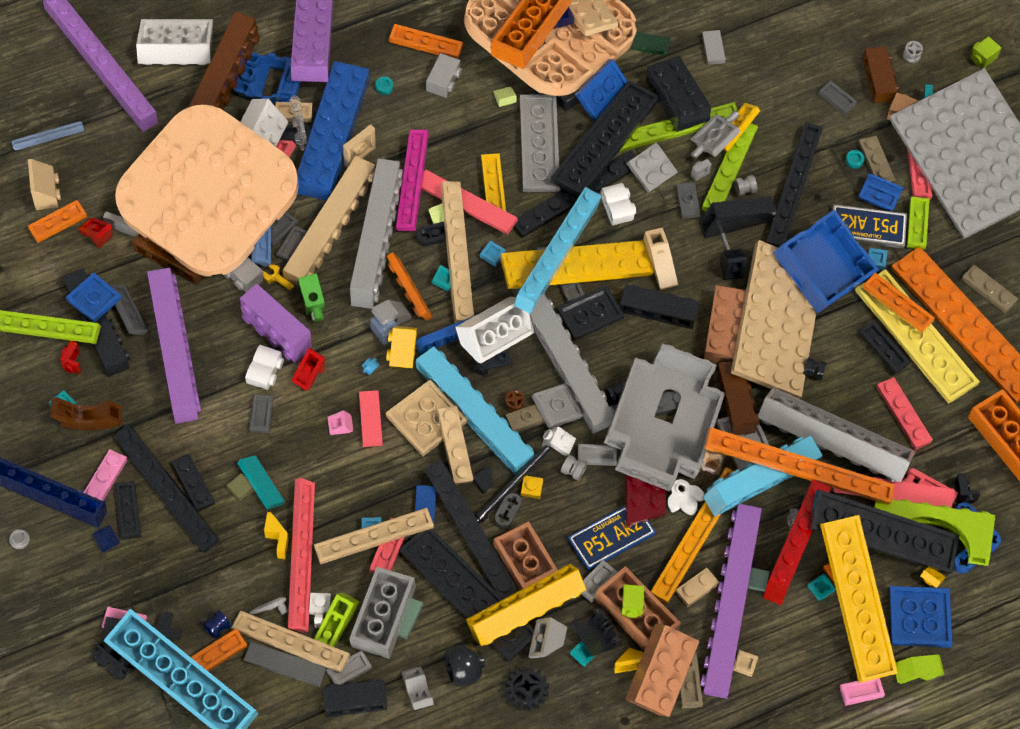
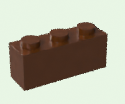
(880, 74)

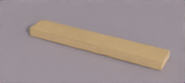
(373, 536)
(291, 641)

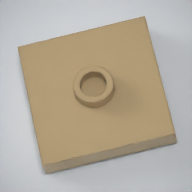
(359, 145)

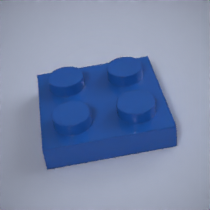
(93, 297)

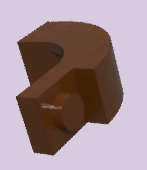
(84, 418)

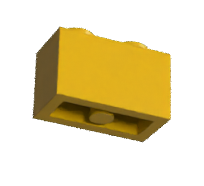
(402, 346)

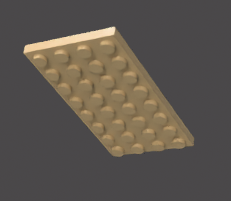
(773, 327)

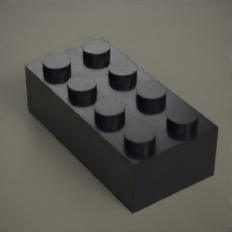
(678, 93)

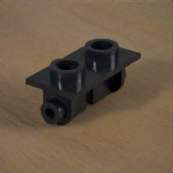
(118, 664)

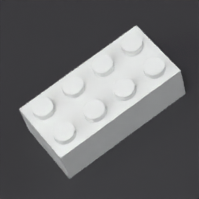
(265, 120)

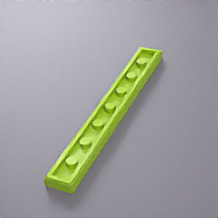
(665, 130)

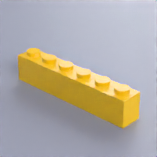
(526, 605)

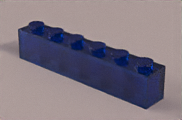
(52, 493)

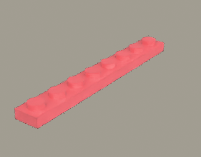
(301, 555)

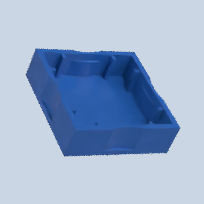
(825, 261)

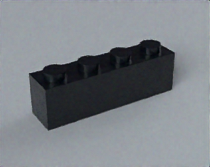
(659, 306)

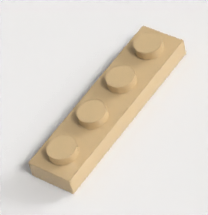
(455, 445)

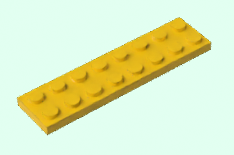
(583, 264)
(859, 598)

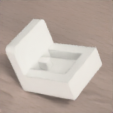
(559, 440)

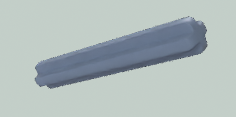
(47, 135)

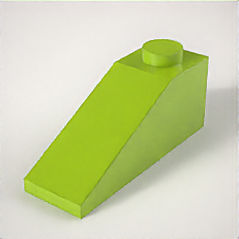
(337, 619)

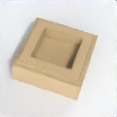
(745, 663)

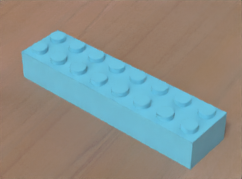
(179, 674)

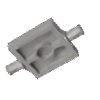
(715, 135)

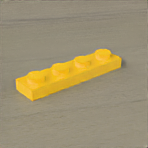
(493, 180)

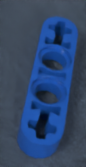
(438, 338)

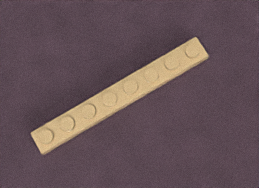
(457, 251)

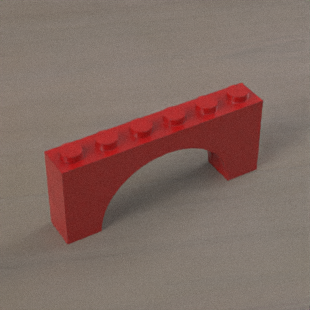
(793, 548)

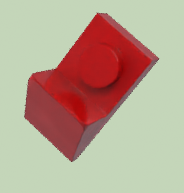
(97, 230)
(309, 368)

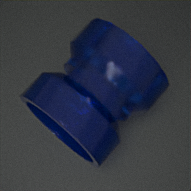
(217, 624)

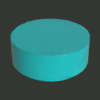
(384, 85)
(854, 159)

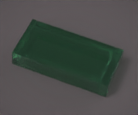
(651, 43)

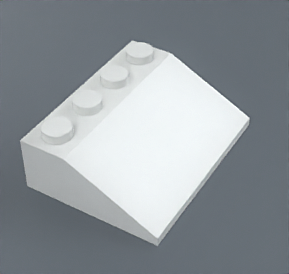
(175, 41)

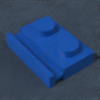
(880, 192)

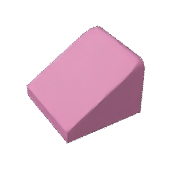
(340, 423)

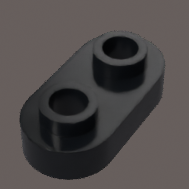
(433, 232)

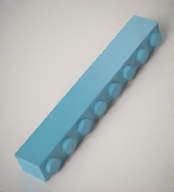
(557, 250)
(480, 415)

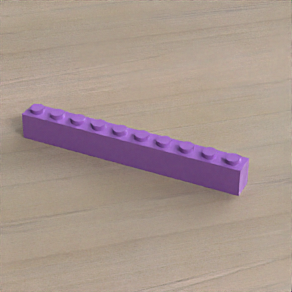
(102, 63)
(732, 601)

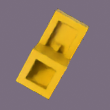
(274, 530)

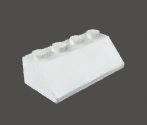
(494, 330)

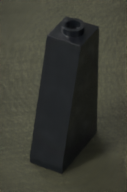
(736, 215)

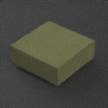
(240, 487)

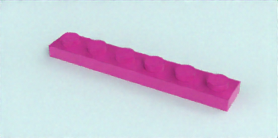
(412, 180)

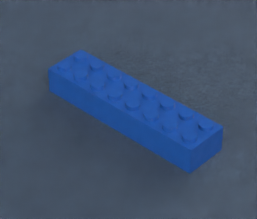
(332, 129)

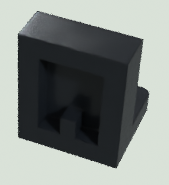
(962, 486)

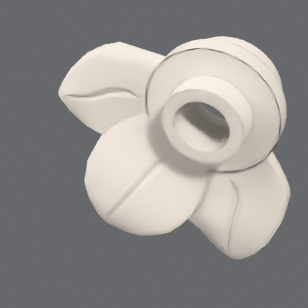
(685, 500)

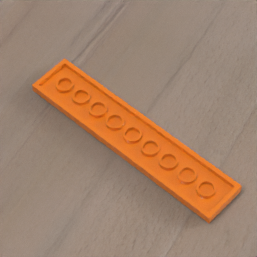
(961, 320)

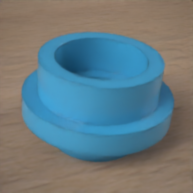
(370, 366)

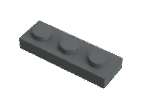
(129, 312)

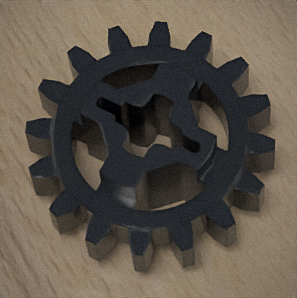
(519, 690)

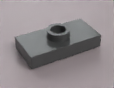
(688, 200)

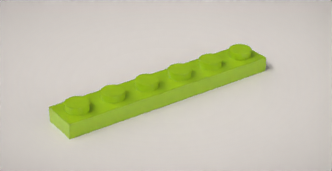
(730, 167)
(49, 327)

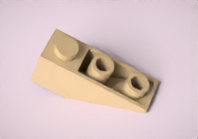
(661, 258)

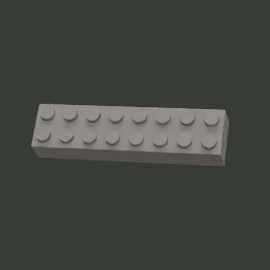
(376, 233)
(836, 435)

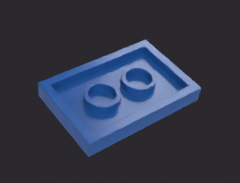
(601, 89)

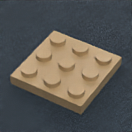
(418, 417)

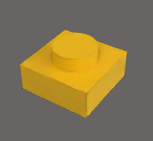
(532, 487)
(932, 577)

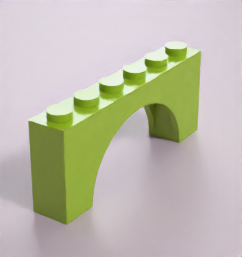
(973, 527)

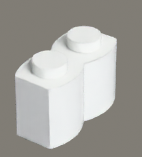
(617, 204)
(263, 367)

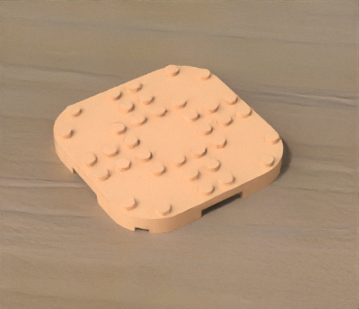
(565, 56)
(207, 190)

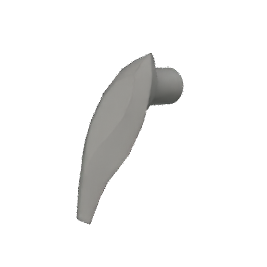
(279, 603)

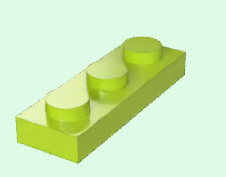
(918, 223)

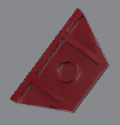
(643, 501)

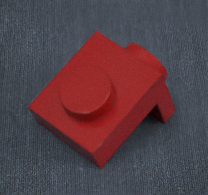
(68, 358)

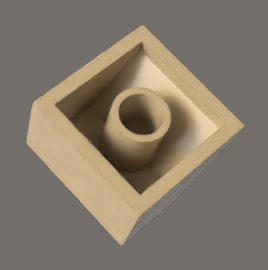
(43, 185)

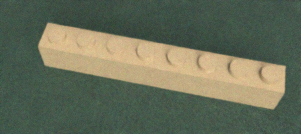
(330, 220)

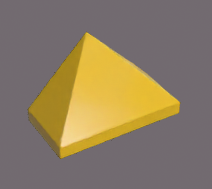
(628, 661)

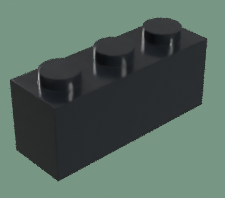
(355, 698)

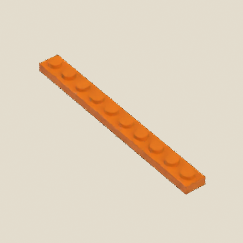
(799, 465)

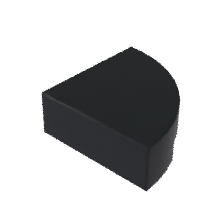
(483, 479)

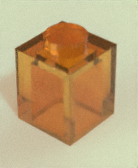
(713, 461)

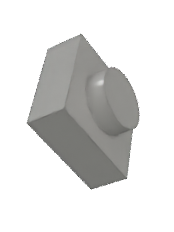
(700, 169)

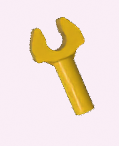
(276, 277)

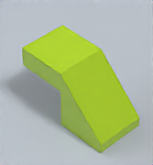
(919, 667)

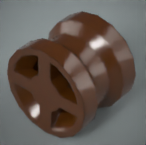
(515, 397)

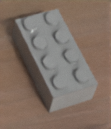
(382, 612)

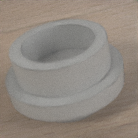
(19, 539)

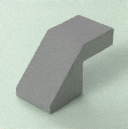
(389, 311)
(417, 688)

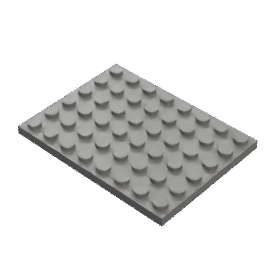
(966, 150)

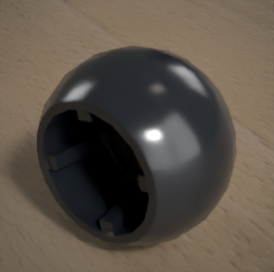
(463, 664)

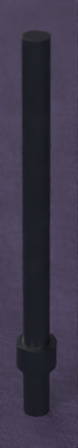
(481, 515)

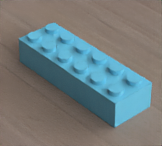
(754, 479)

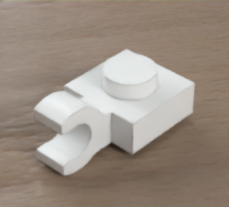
(319, 606)

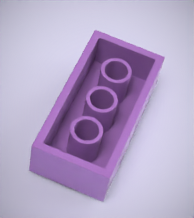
(275, 323)

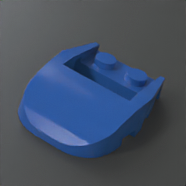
(255, 76)

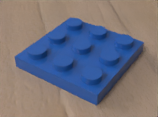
(920, 616)

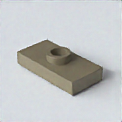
(524, 418)

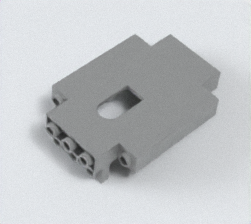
(653, 447)

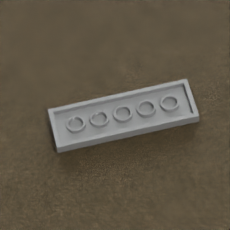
(539, 142)

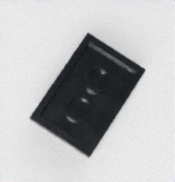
(590, 313)

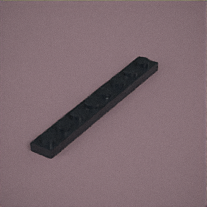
(794, 185)
(565, 200)
(166, 488)
(470, 529)

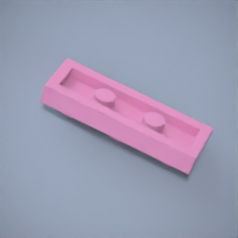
(106, 475)

